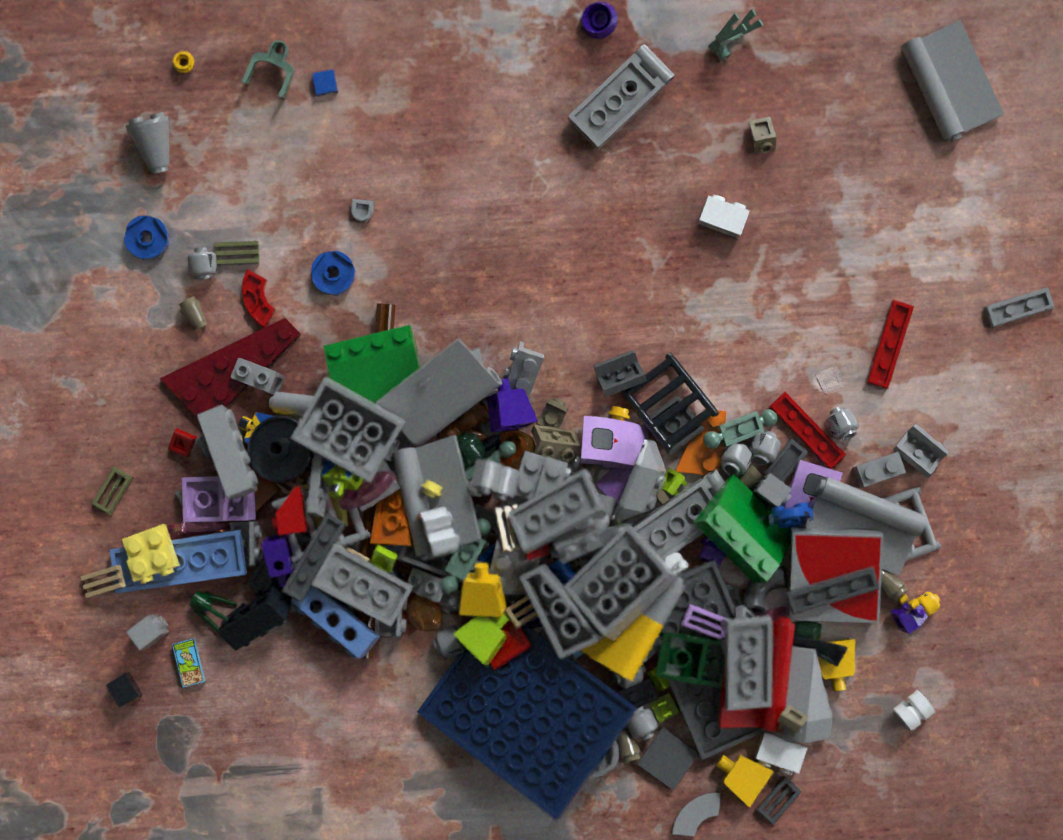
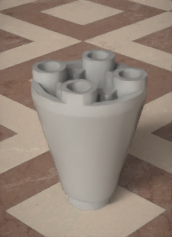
(152, 140)

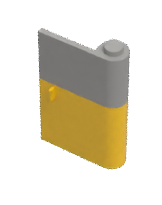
(632, 646)

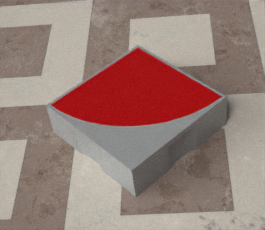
(825, 554)

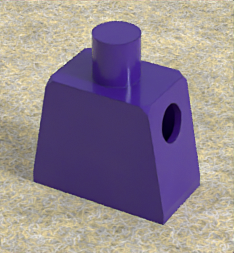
(509, 409)
(278, 549)

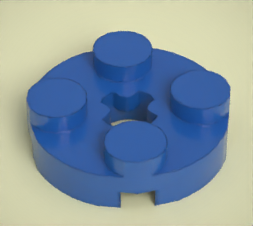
(150, 225)
(329, 261)
(791, 516)

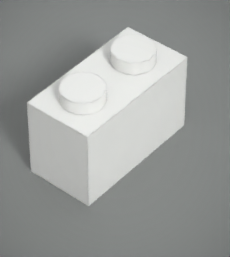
(724, 216)
(779, 752)

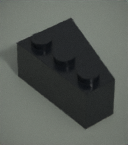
(256, 618)

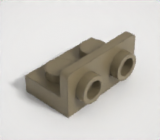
(556, 443)

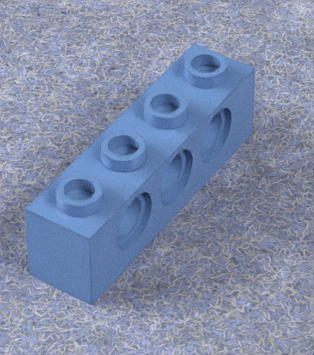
(365, 636)

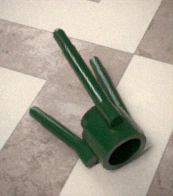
(202, 604)

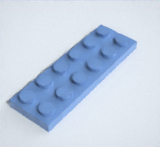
(199, 560)

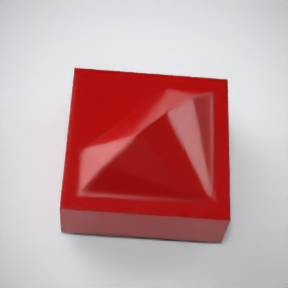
(182, 443)

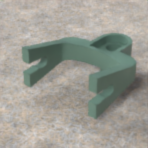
(728, 34)
(274, 58)

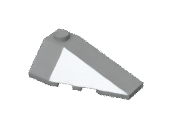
(808, 696)

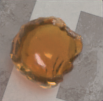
(523, 443)
(424, 614)

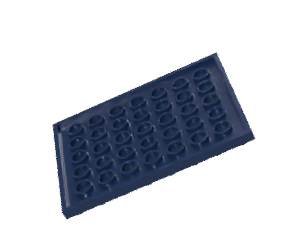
(530, 721)

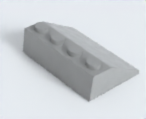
(348, 429)
(620, 583)

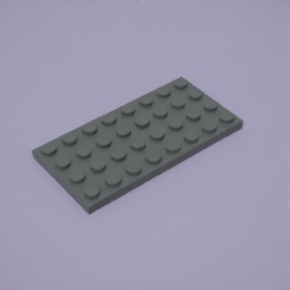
(701, 702)

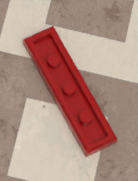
(890, 344)
(807, 431)

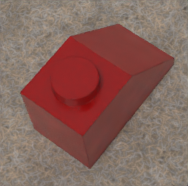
(291, 514)

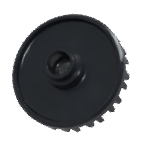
(265, 455)

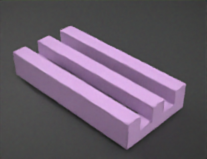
(688, 615)

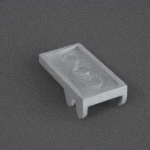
(557, 511)
(362, 584)
(747, 662)

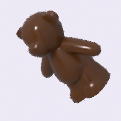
(466, 422)

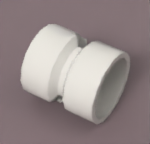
(914, 710)

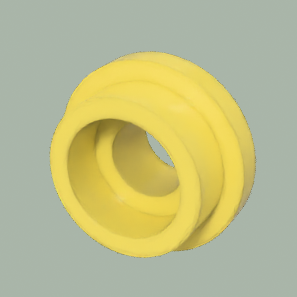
(431, 489)

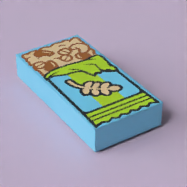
(188, 662)

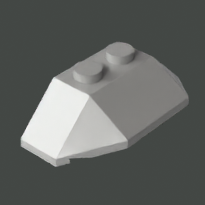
(642, 485)
(510, 568)

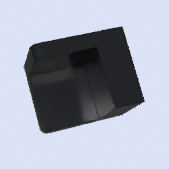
(124, 689)

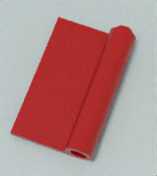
(766, 717)

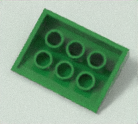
(373, 362)
(741, 530)

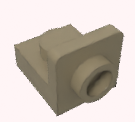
(763, 135)
(553, 413)

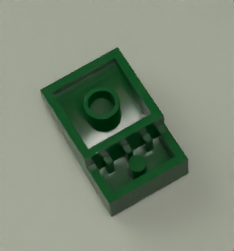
(691, 659)

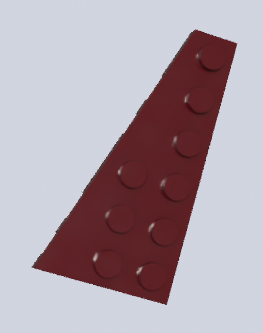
(209, 381)

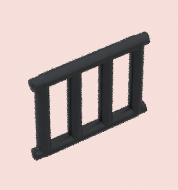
(697, 394)

